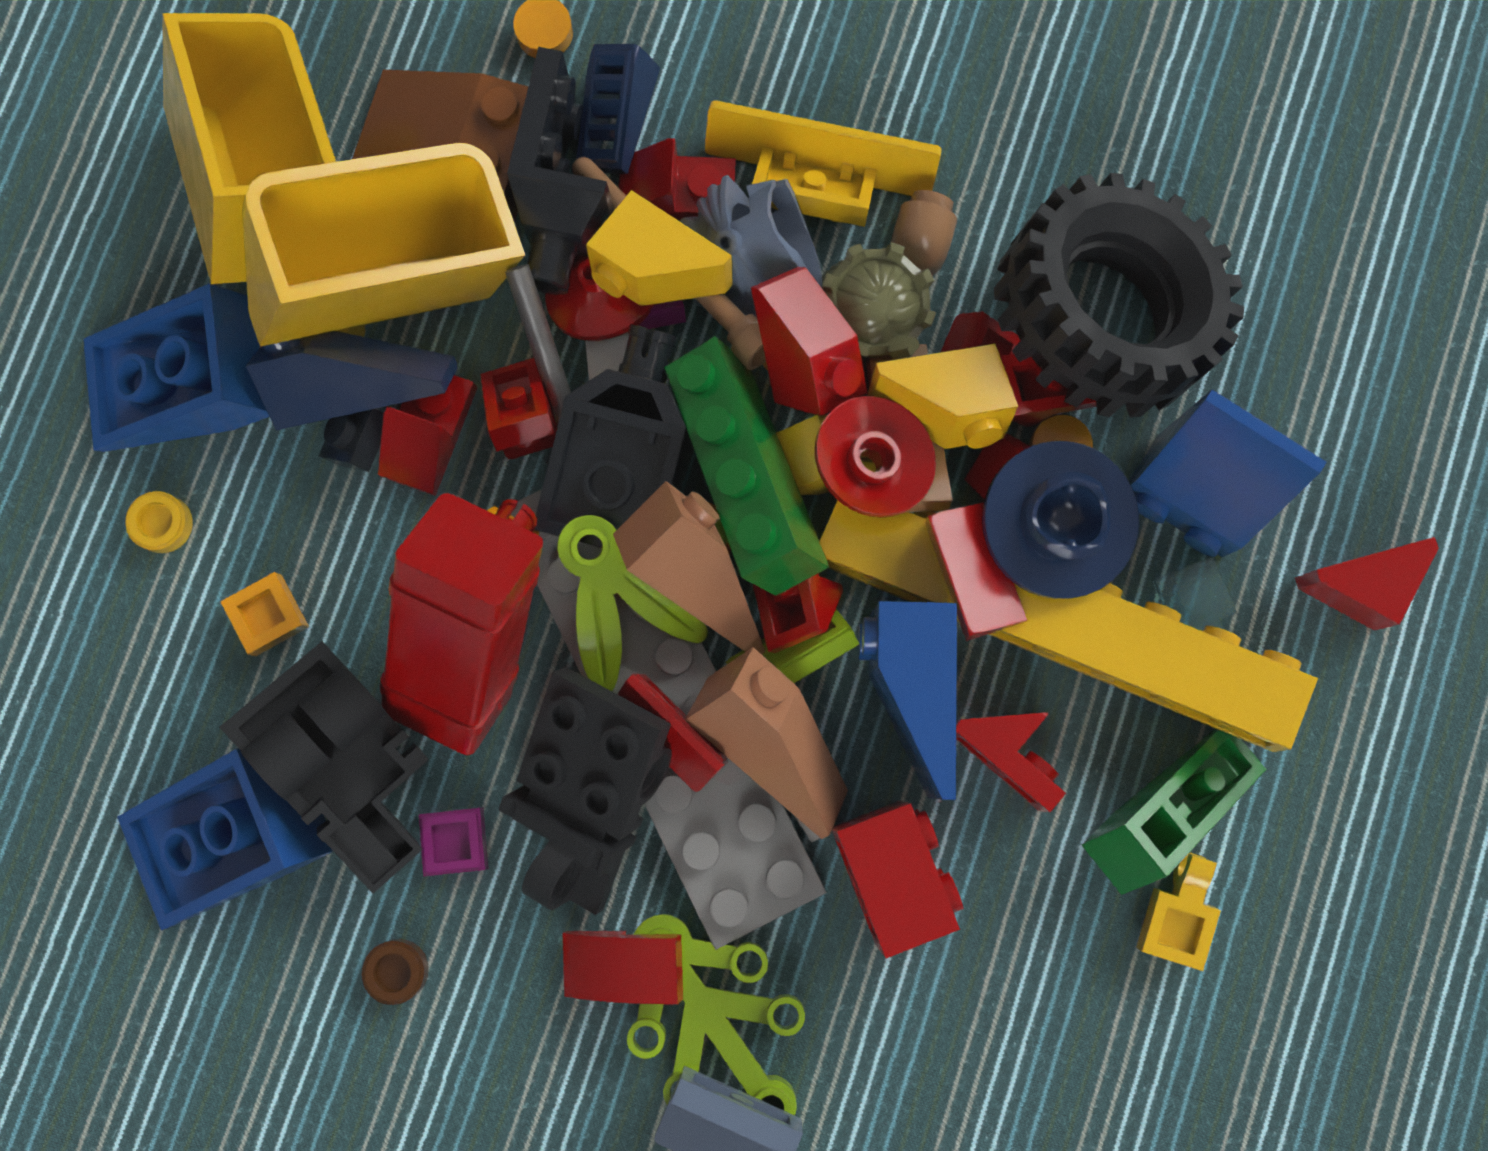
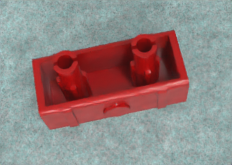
(459, 619)

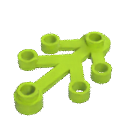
(708, 1012)

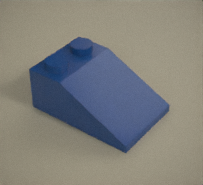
(173, 372)
(1220, 475)
(915, 675)
(216, 839)

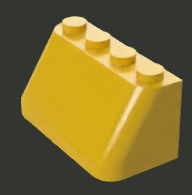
(235, 112)
(374, 240)

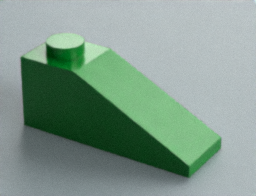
(1173, 812)

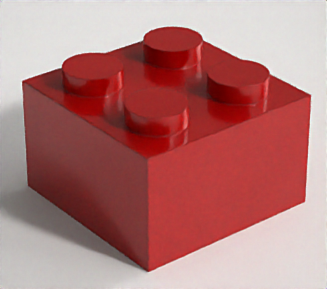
(896, 877)

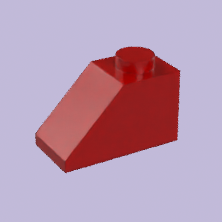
(807, 344)

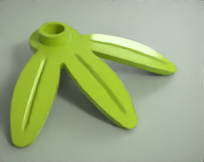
(596, 609)

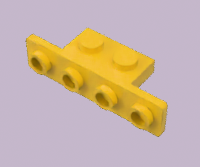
(824, 162)

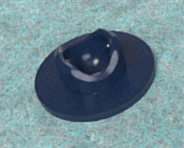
(1060, 520)

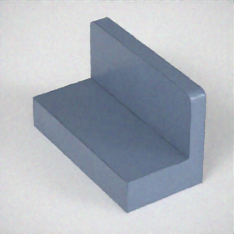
(720, 1118)

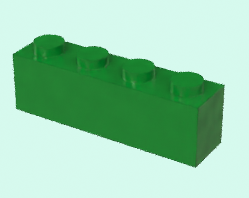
(745, 469)

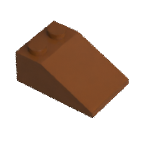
(442, 109)

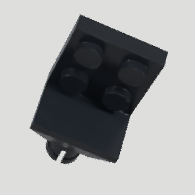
(553, 206)
(615, 440)

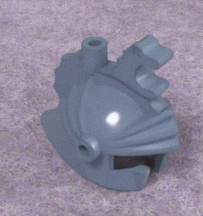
(758, 240)

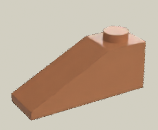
(681, 555)
(771, 735)

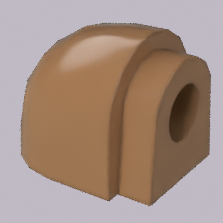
(926, 229)

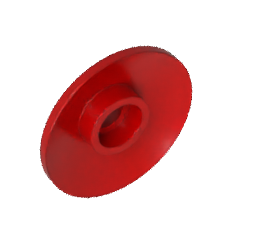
(591, 312)
(894, 443)

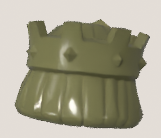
(881, 299)

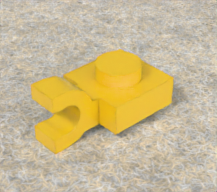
(1179, 922)

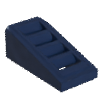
(614, 71)

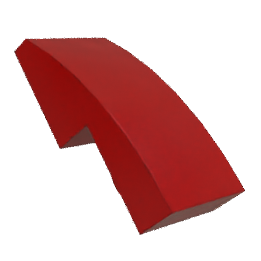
(623, 967)

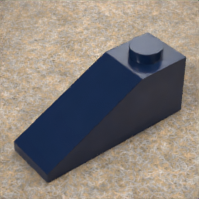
(343, 375)

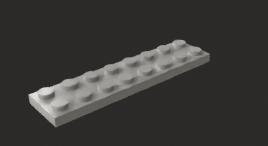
(731, 836)

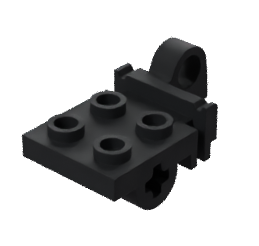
(333, 754)
(584, 786)

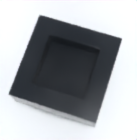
(353, 439)

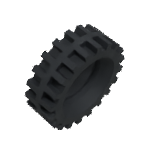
(1159, 254)

